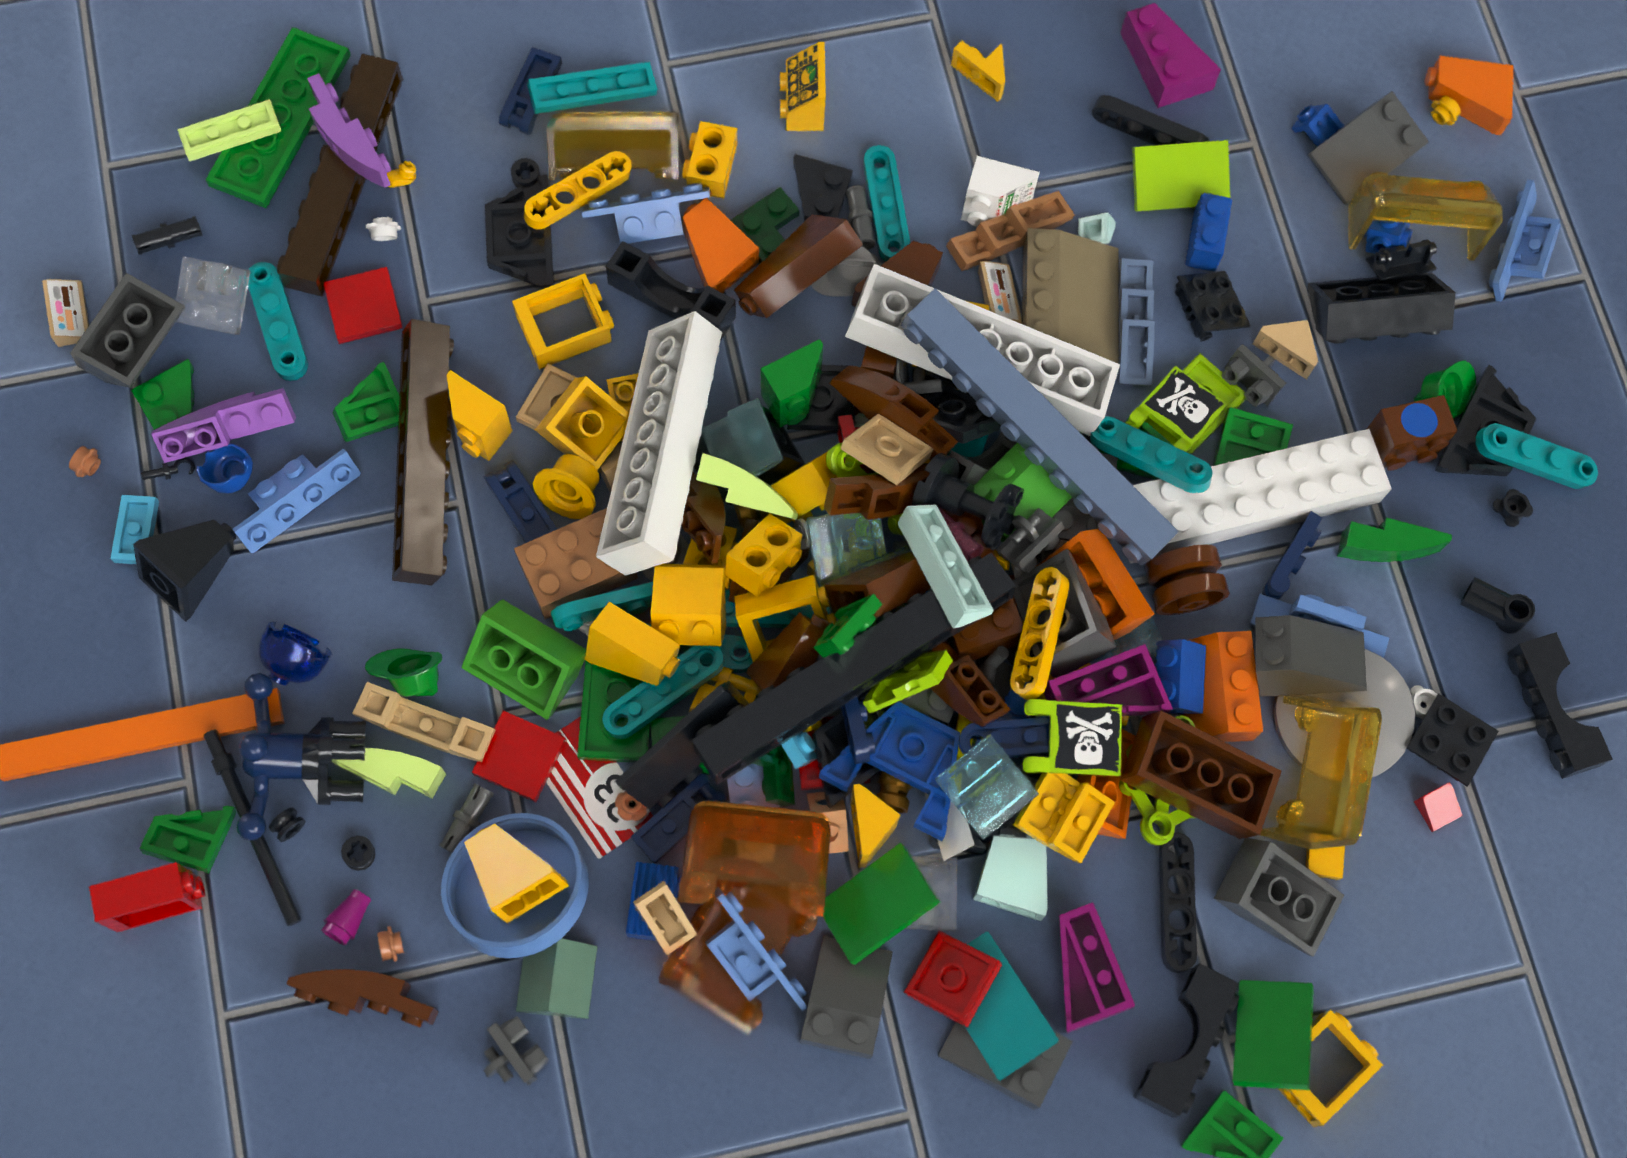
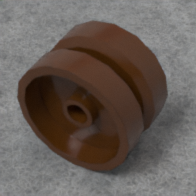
(1186, 579)

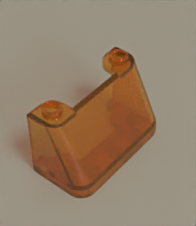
(757, 848)
(698, 974)

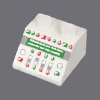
(995, 188)

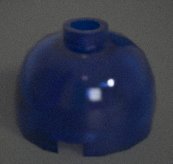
(291, 655)

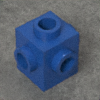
(1387, 234)

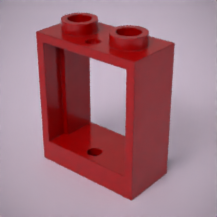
(146, 897)

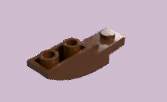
(882, 395)
(872, 494)
(705, 518)
(968, 690)
(351, 988)

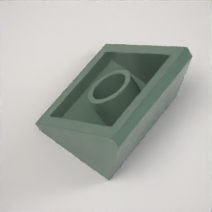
(558, 980)

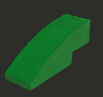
(1390, 541)

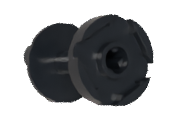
(958, 496)

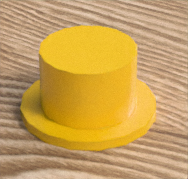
(568, 487)

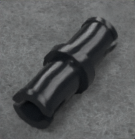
(167, 235)

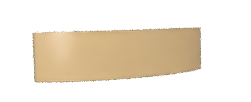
(423, 724)

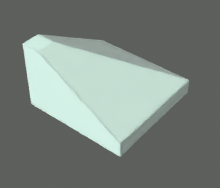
(1097, 227)

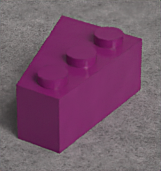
(1166, 56)
(1121, 679)
(1090, 970)

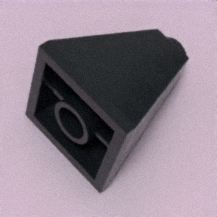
(184, 563)

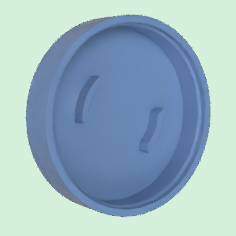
(536, 928)

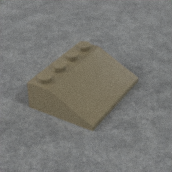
(1072, 290)

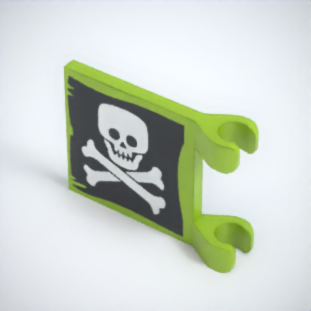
(1180, 408)
(1081, 738)

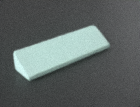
(944, 565)

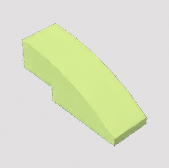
(743, 487)
(392, 768)

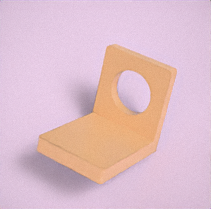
(837, 818)

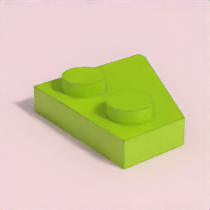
(909, 680)

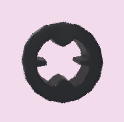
(521, 165)
(286, 824)
(347, 850)

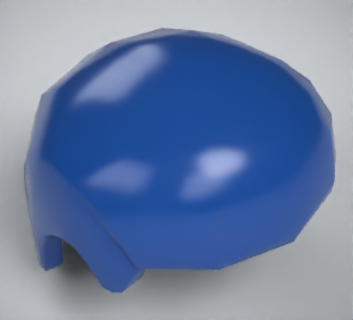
(226, 469)

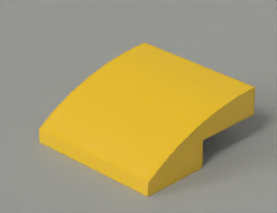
(1064, 815)

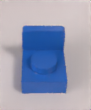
(1318, 123)

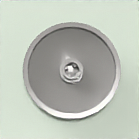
(1384, 691)

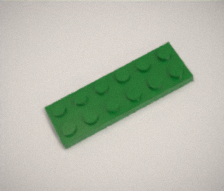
(257, 167)

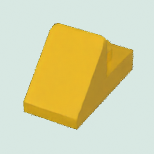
(983, 72)

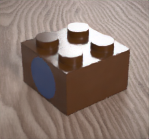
(1412, 431)

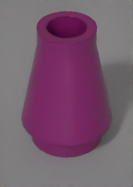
(345, 920)

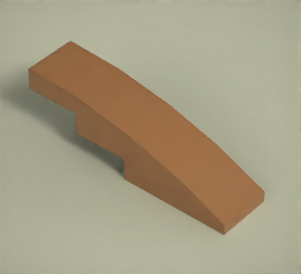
(1009, 231)

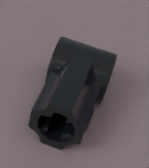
(1496, 604)

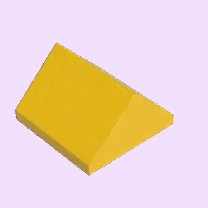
(872, 823)

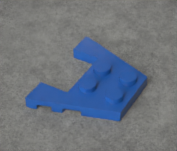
(911, 750)

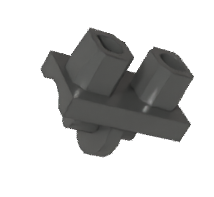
(1255, 375)
(1029, 538)
(506, 1037)

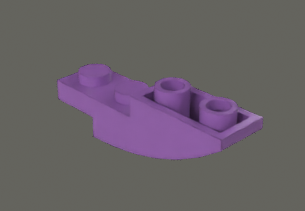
(347, 137)
(222, 422)

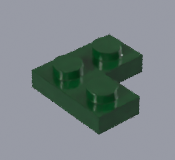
(765, 218)
(778, 777)

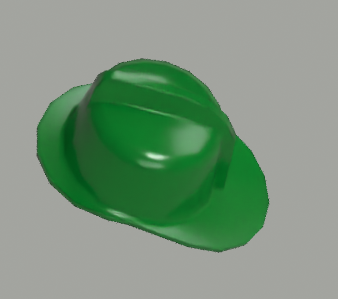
(1454, 382)
(407, 670)

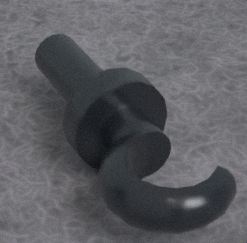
(167, 470)

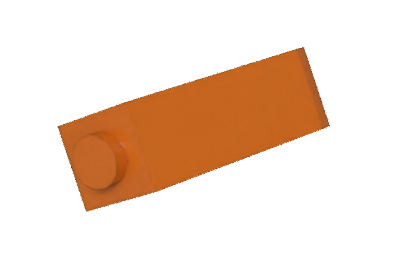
(1478, 87)
(717, 246)

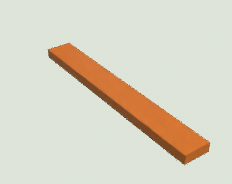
(132, 736)

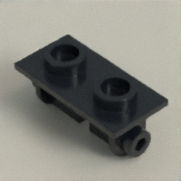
(1401, 262)

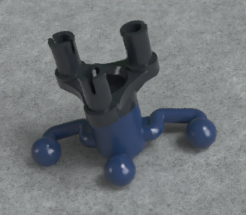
(296, 757)

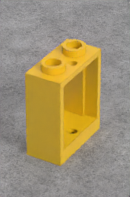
(553, 297)
(776, 600)
(1305, 1100)

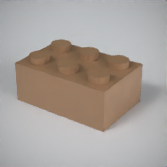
(565, 564)

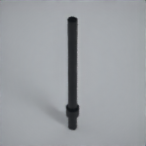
(225, 766)

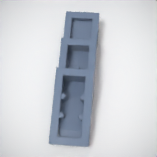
(1136, 322)

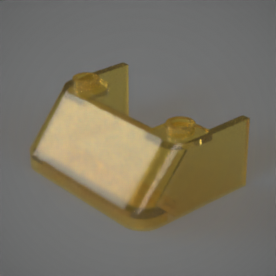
(584, 137)
(1426, 202)
(1333, 774)

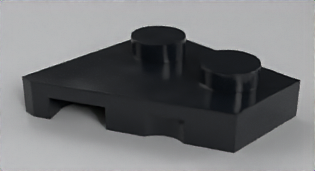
(821, 186)

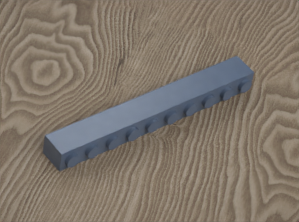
(1038, 428)

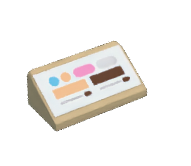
(999, 290)
(65, 310)

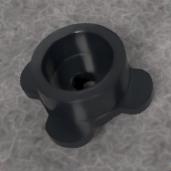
(1519, 501)

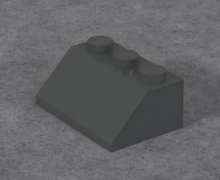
(126, 332)

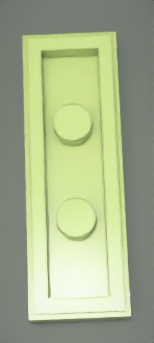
(229, 130)

